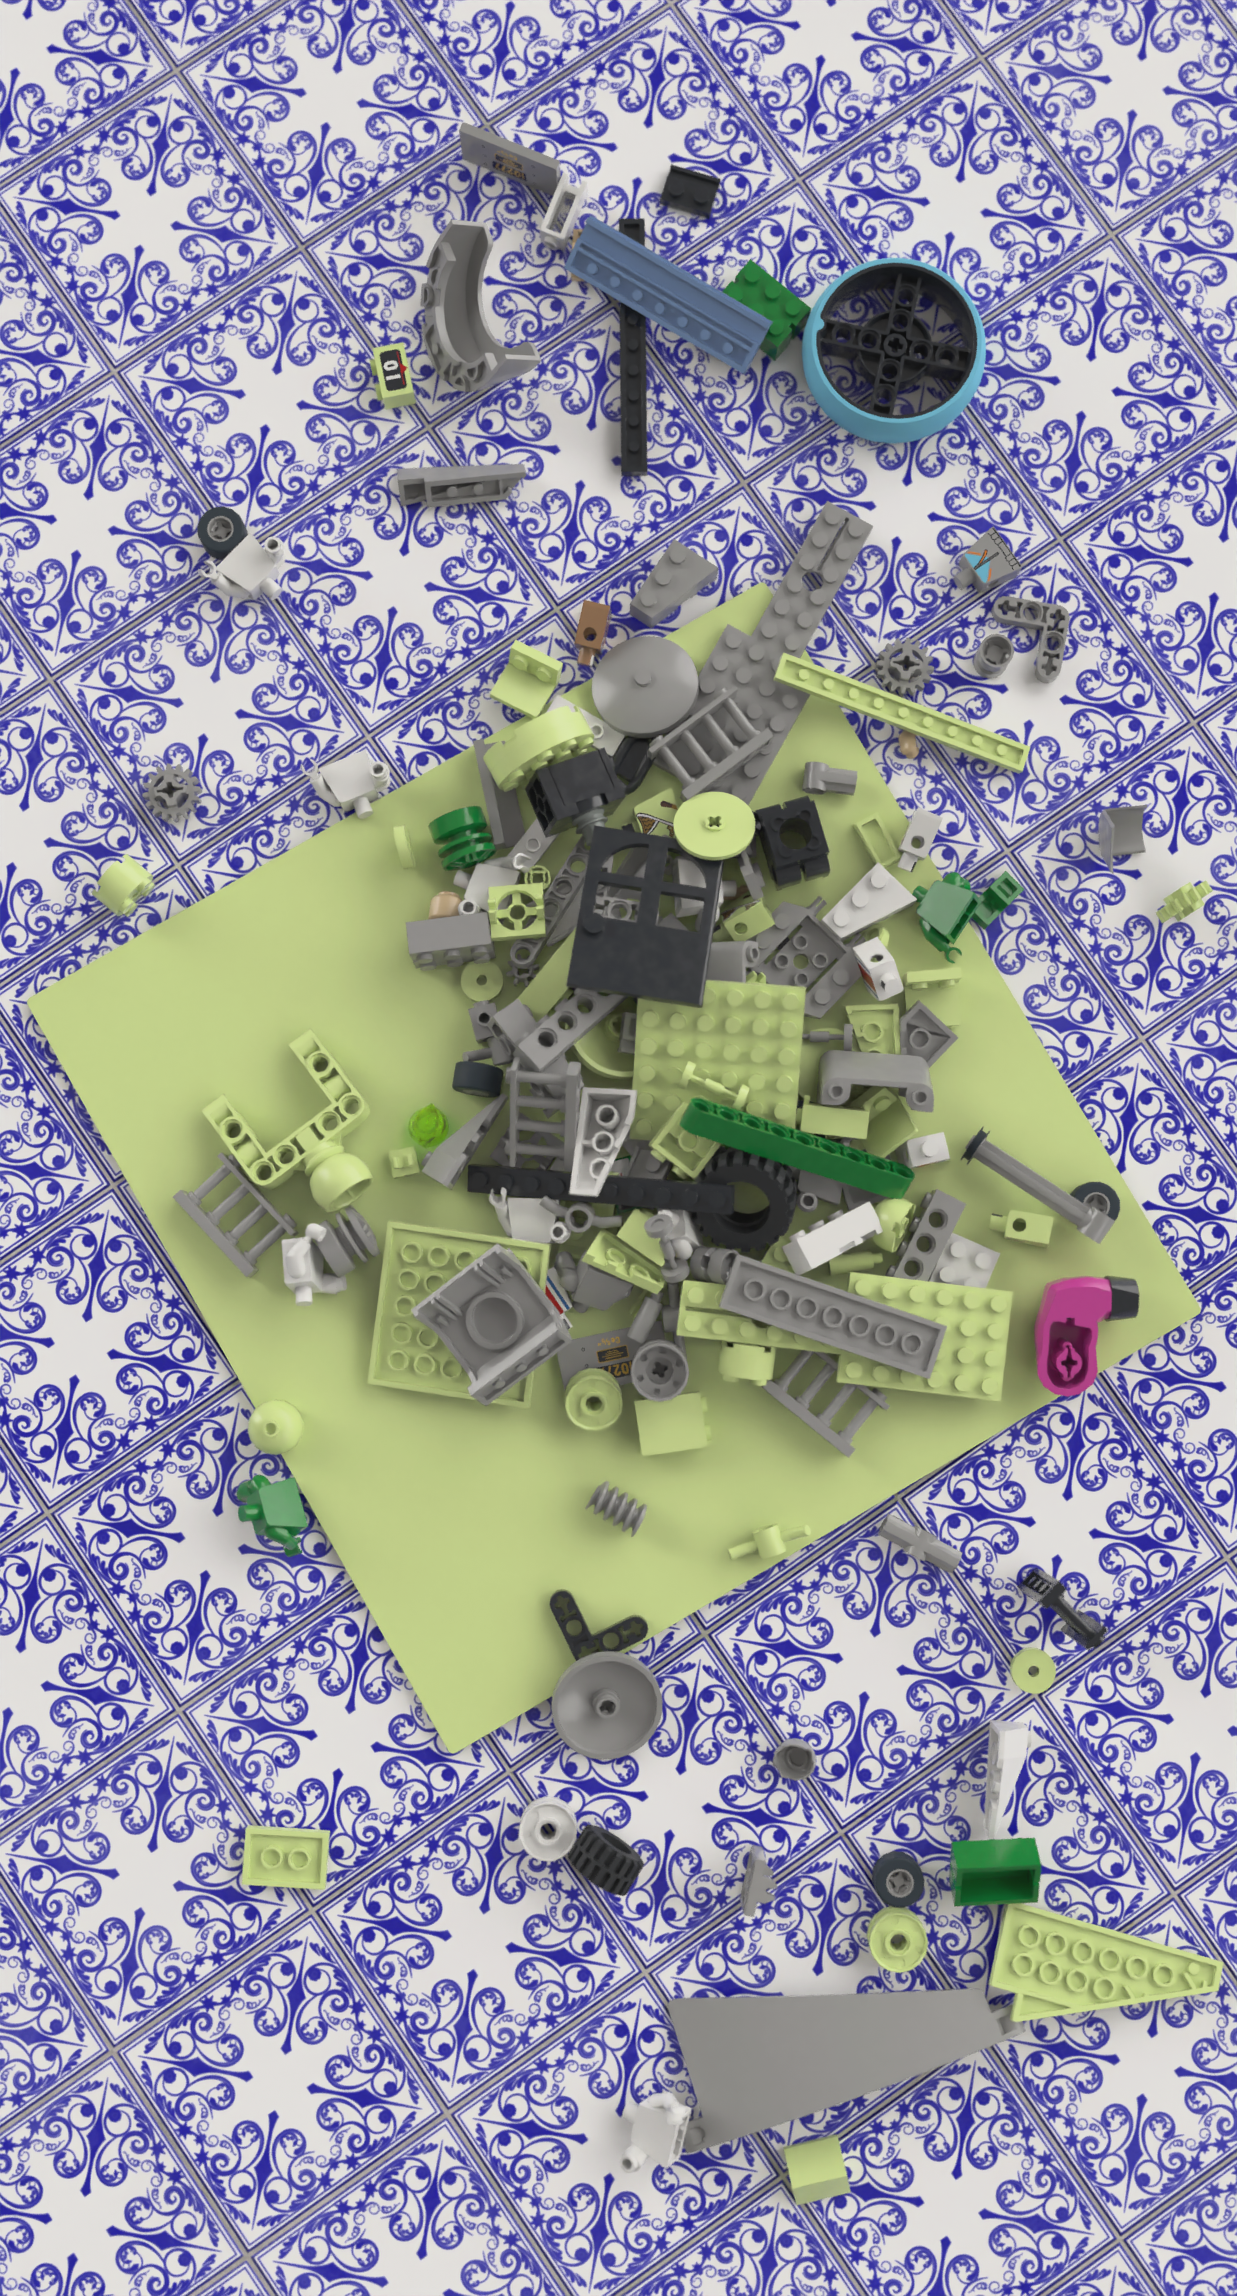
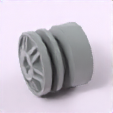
(347, 1240)
(652, 1384)

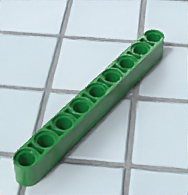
(796, 1148)

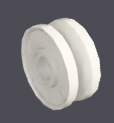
(542, 1845)

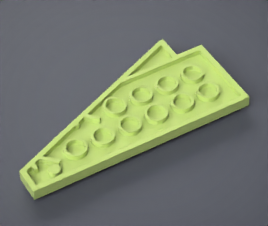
(1078, 1967)

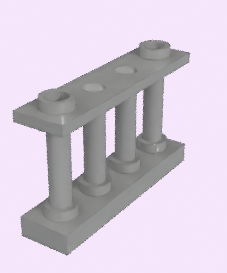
(734, 755)
(567, 1104)
(209, 1221)
(822, 1421)

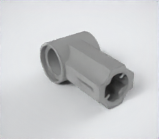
(822, 779)

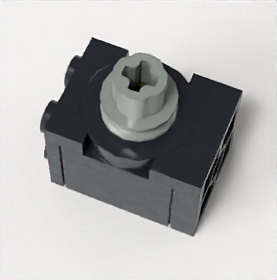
(576, 794)

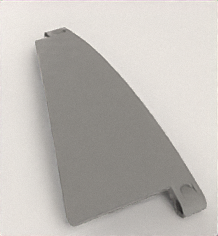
(799, 2054)

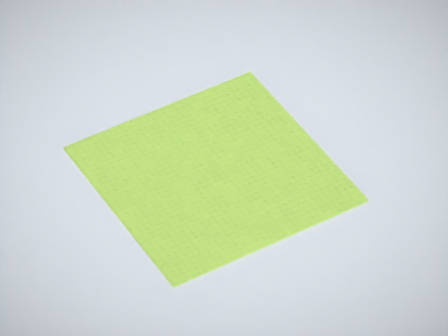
(476, 1511)

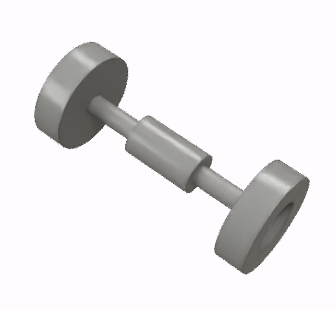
(823, 1036)
(658, 1227)

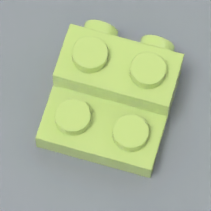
(680, 1148)

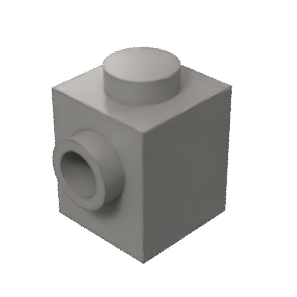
(480, 1017)

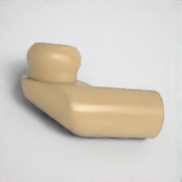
(908, 744)

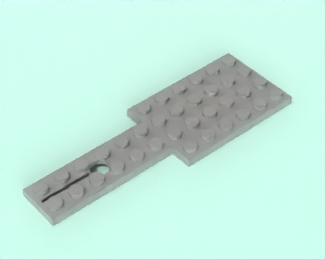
(753, 659)

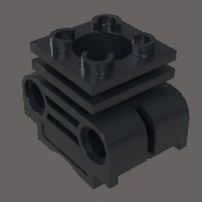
(786, 863)

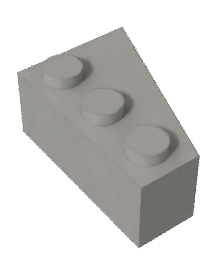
(671, 583)

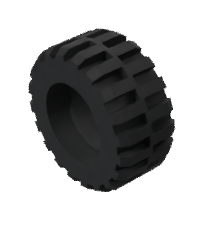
(752, 1229)

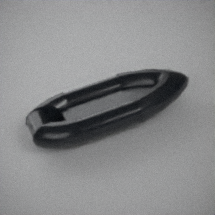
(633, 761)

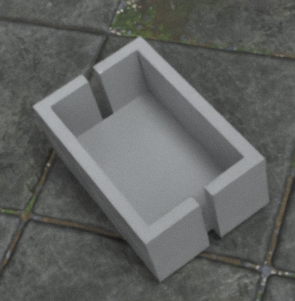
(450, 941)

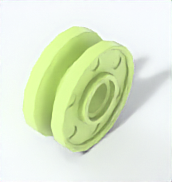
(597, 1414)
(899, 1956)

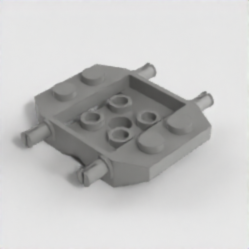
(819, 948)

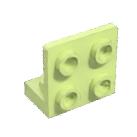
(527, 680)
(937, 991)
(888, 1121)

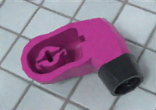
(1069, 1327)

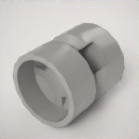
(996, 650)
(712, 1264)

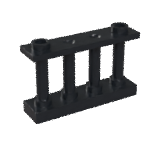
(1049, 1593)

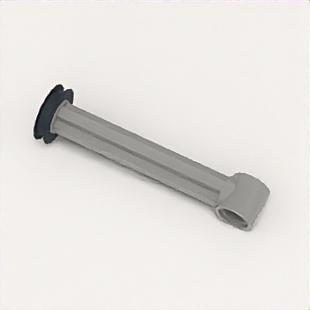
(1089, 1220)

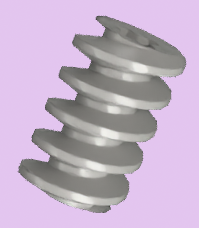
(617, 1507)

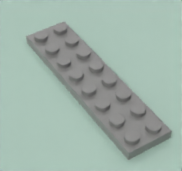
(832, 1316)

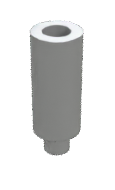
(646, 1318)

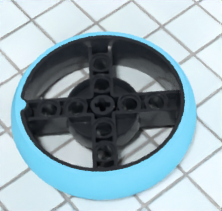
(908, 280)

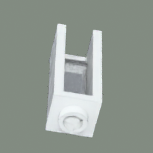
(562, 213)

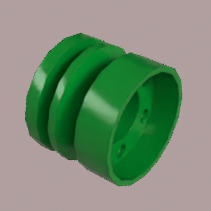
(462, 838)

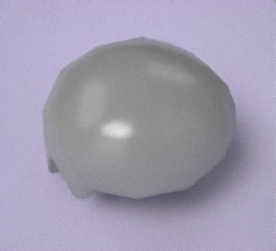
(794, 1759)

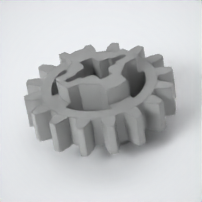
(915, 667)
(170, 782)

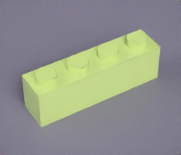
(550, 983)

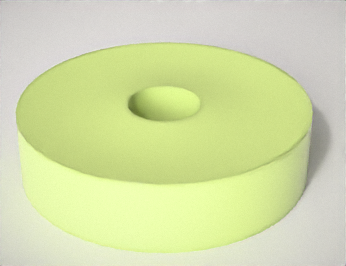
(404, 846)
(477, 992)
(1045, 1670)

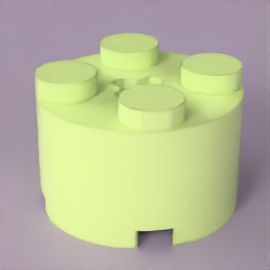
(123, 886)
(746, 1362)

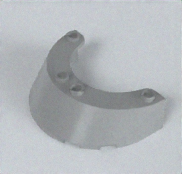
(455, 318)

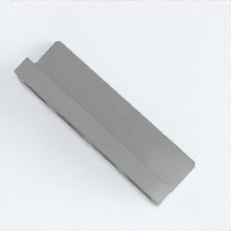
(501, 806)

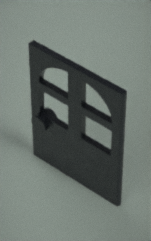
(638, 955)

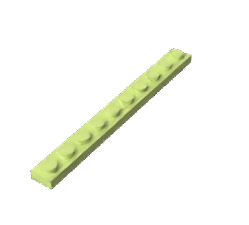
(901, 713)

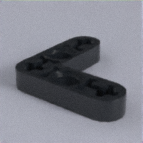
(585, 1637)

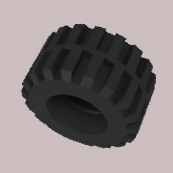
(605, 1860)

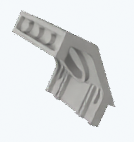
(495, 1322)

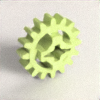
(1184, 901)

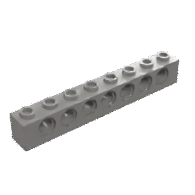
(537, 1057)

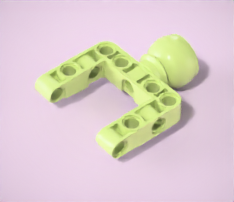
(335, 1175)

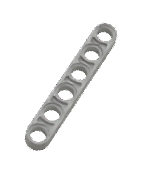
(552, 897)

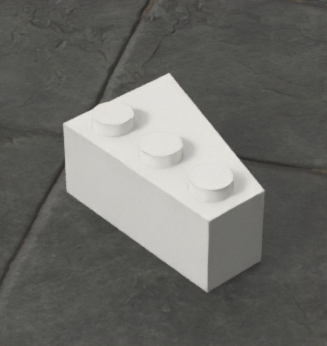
(867, 903)
(832, 1238)

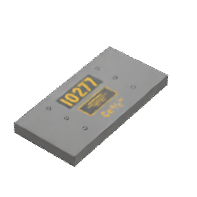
(509, 159)
(605, 1351)

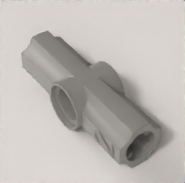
(920, 1543)

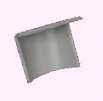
(1120, 832)

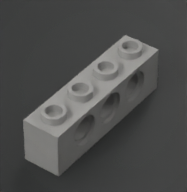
(950, 1212)

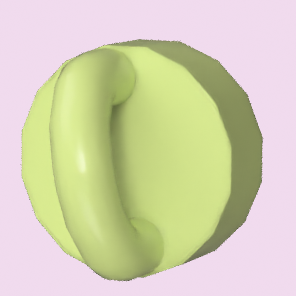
(877, 931)

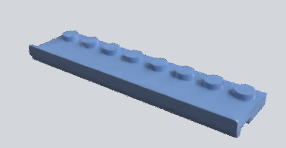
(667, 294)

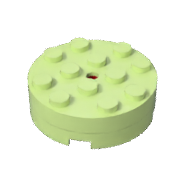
(537, 745)

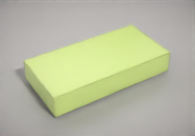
(877, 840)

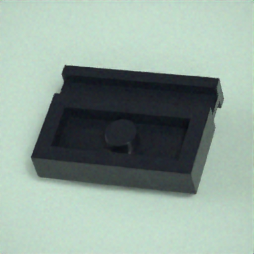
(690, 191)

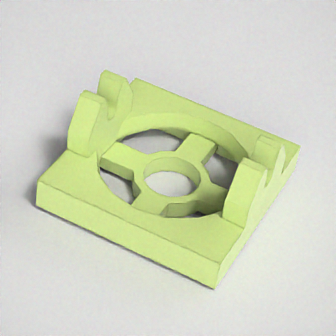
(536, 930)

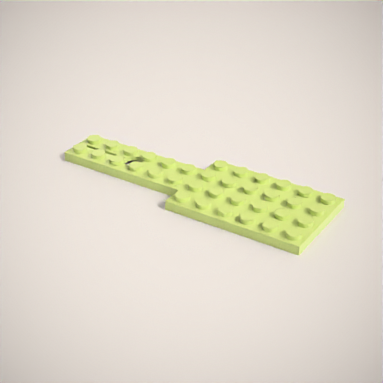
(968, 1359)

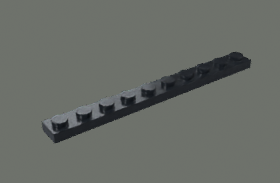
(633, 374)
(615, 1190)

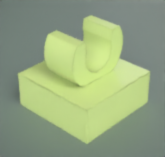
(404, 1162)

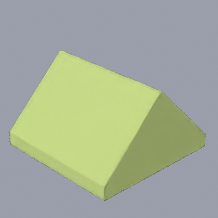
(816, 2169)

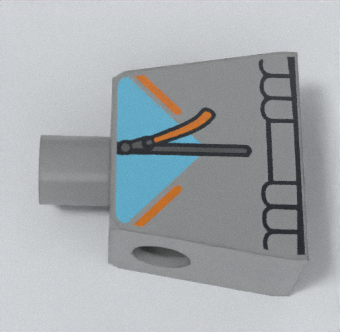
(987, 563)

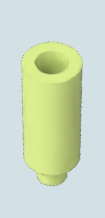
(854, 1262)

